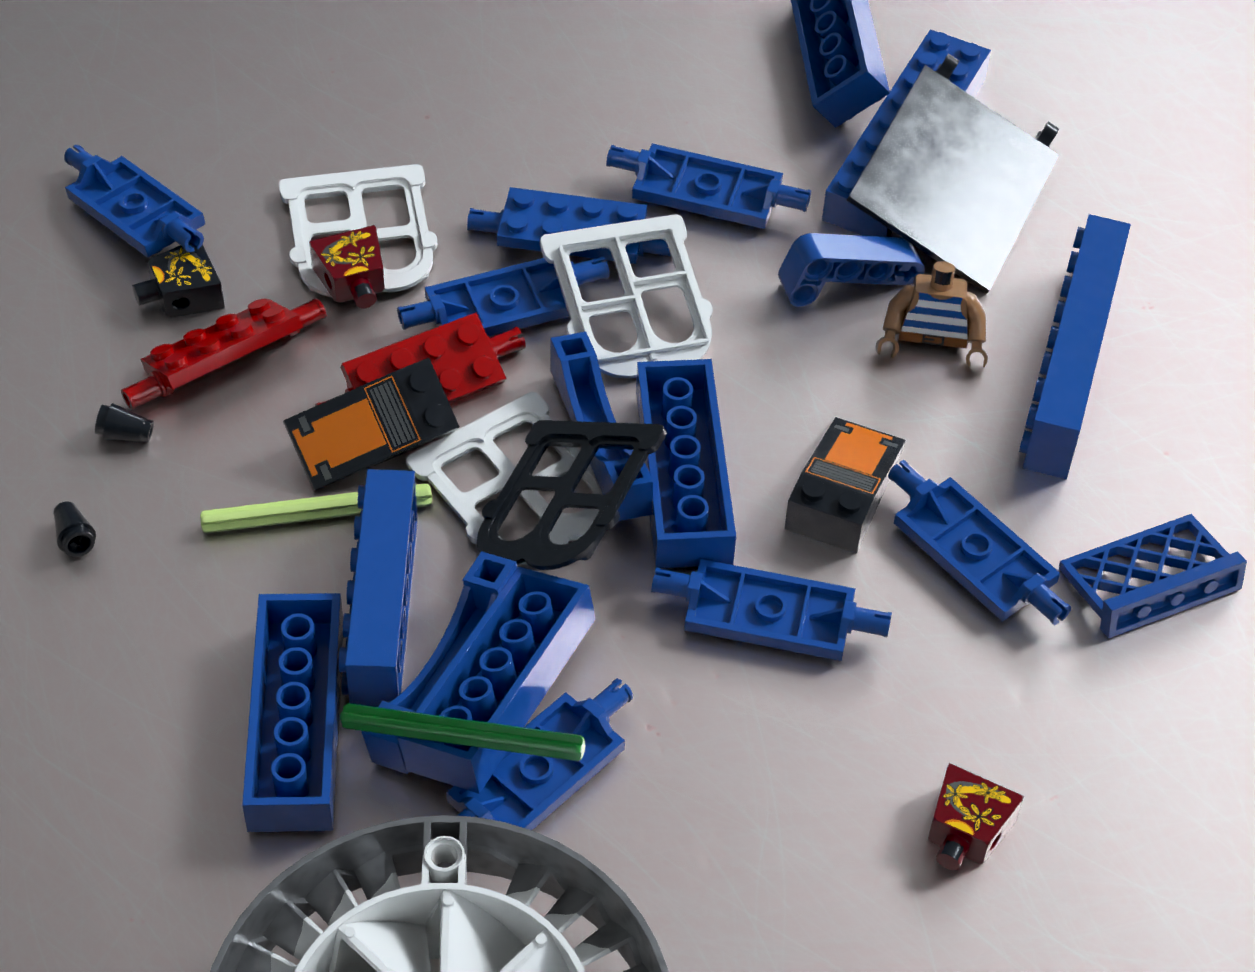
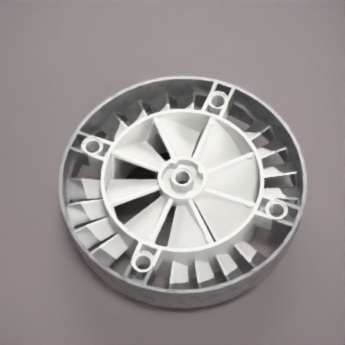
(442, 916)

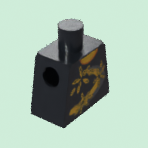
(182, 283)

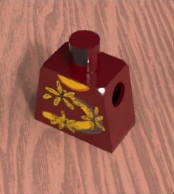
(350, 265)
(971, 817)

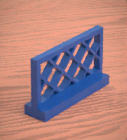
(1168, 592)

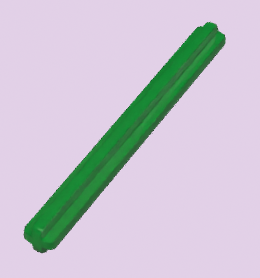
(463, 732)

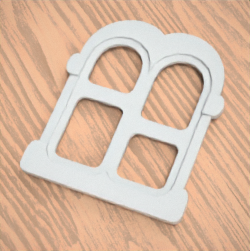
(353, 184)
(648, 347)
(480, 436)

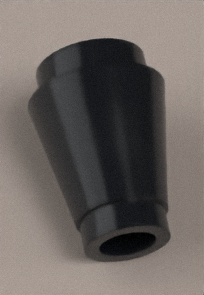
(122, 425)
(73, 530)

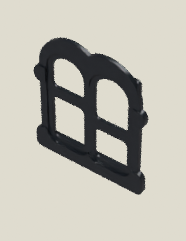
(536, 546)

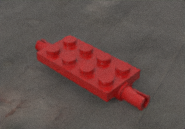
(218, 345)
(458, 351)

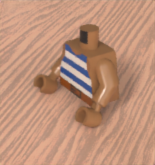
(936, 313)

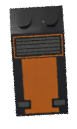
(371, 424)
(843, 484)

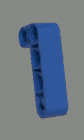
(845, 259)

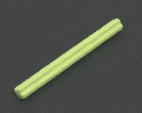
(292, 511)

